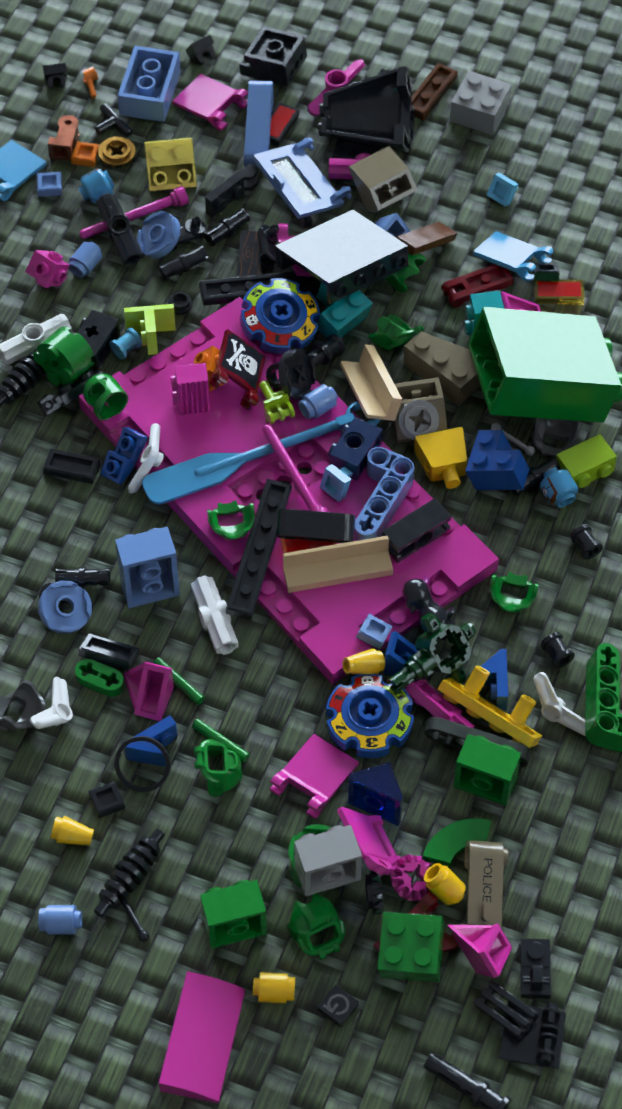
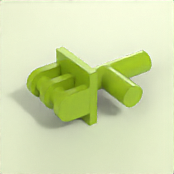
(276, 404)

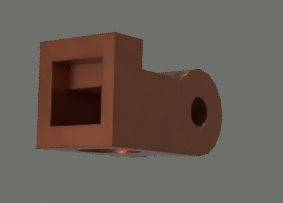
(68, 134)

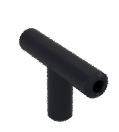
(113, 120)

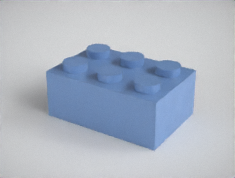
(149, 83)
(147, 567)

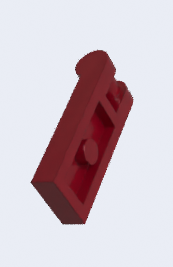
(480, 281)

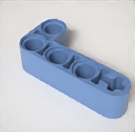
(258, 119)
(390, 481)

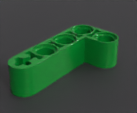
(602, 702)

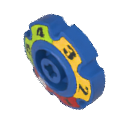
(279, 316)
(369, 716)

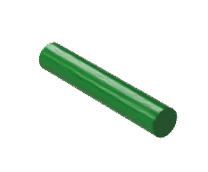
(182, 684)
(212, 734)

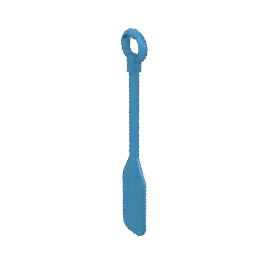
(217, 467)

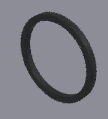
(126, 782)

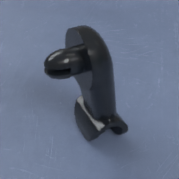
(191, 230)
(267, 240)

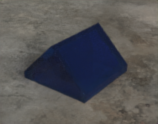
(377, 793)

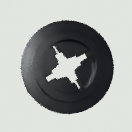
(374, 892)

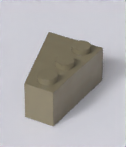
(436, 358)

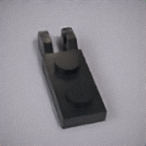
(231, 189)

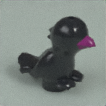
(418, 597)

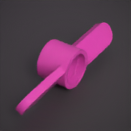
(335, 77)

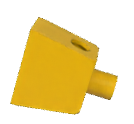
(443, 455)

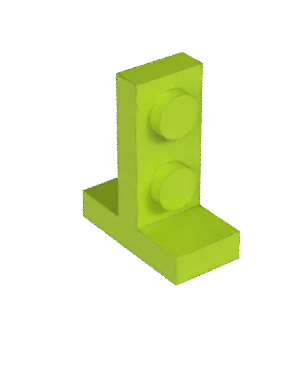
(150, 320)

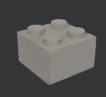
(480, 102)
(327, 859)

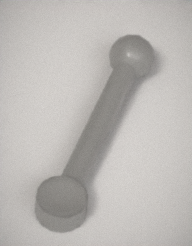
(529, 450)

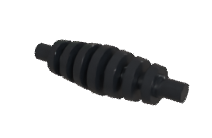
(20, 379)
(129, 872)

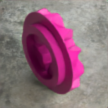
(402, 882)

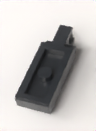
(66, 394)

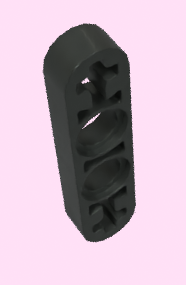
(455, 734)

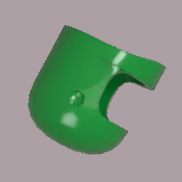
(101, 389)

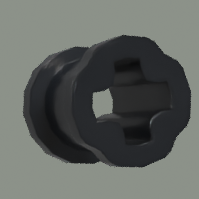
(586, 541)
(557, 650)

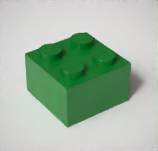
(487, 769)
(233, 913)
(411, 947)

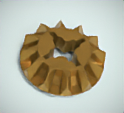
(116, 145)

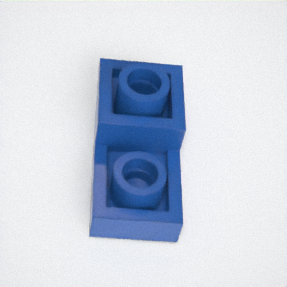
(121, 461)

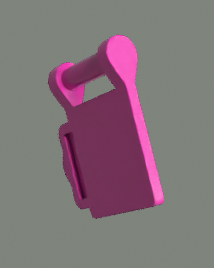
(371, 839)

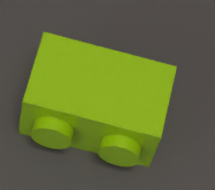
(588, 460)

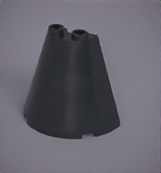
(371, 112)

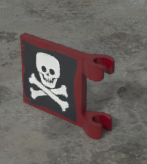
(241, 365)

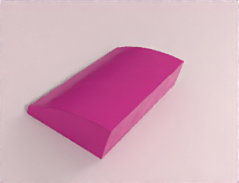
(202, 1038)

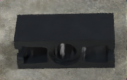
(417, 530)

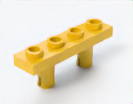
(478, 707)

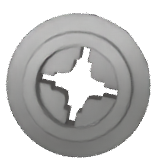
(412, 409)

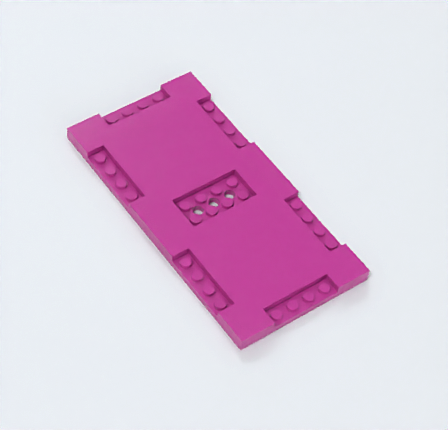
(316, 619)

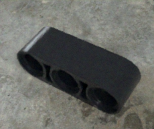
(315, 526)

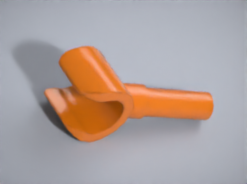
(89, 76)

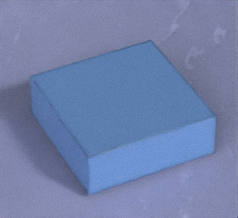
(49, 184)
(374, 631)

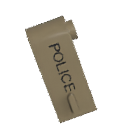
(485, 881)

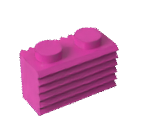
(190, 388)

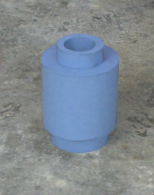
(85, 259)
(318, 402)
(59, 919)

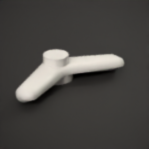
(149, 458)
(554, 708)
(60, 710)

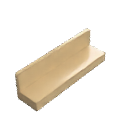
(373, 385)
(337, 564)

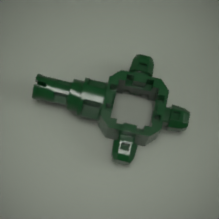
(426, 662)

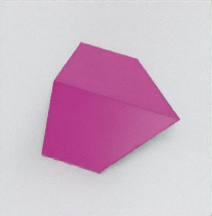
(149, 689)
(483, 946)

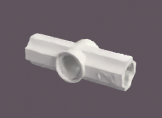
(30, 338)
(213, 616)

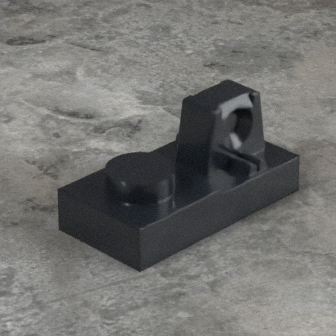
(535, 968)

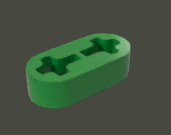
(99, 678)

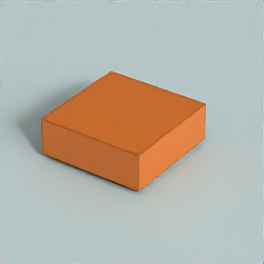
(85, 154)

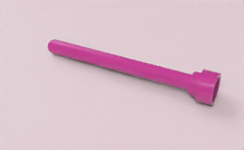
(175, 198)
(292, 470)

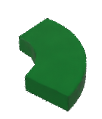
(452, 840)

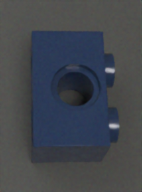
(358, 435)

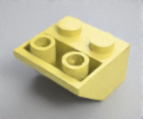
(170, 164)

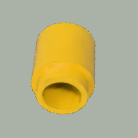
(444, 884)
(274, 987)

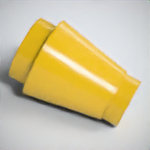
(365, 662)
(71, 832)

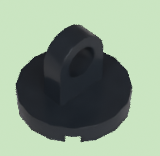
(295, 373)

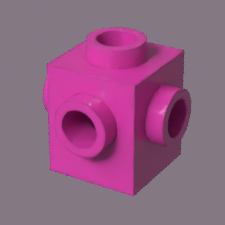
(47, 268)

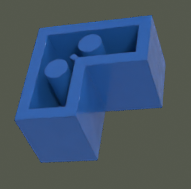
(495, 464)

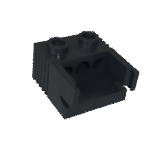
(274, 56)

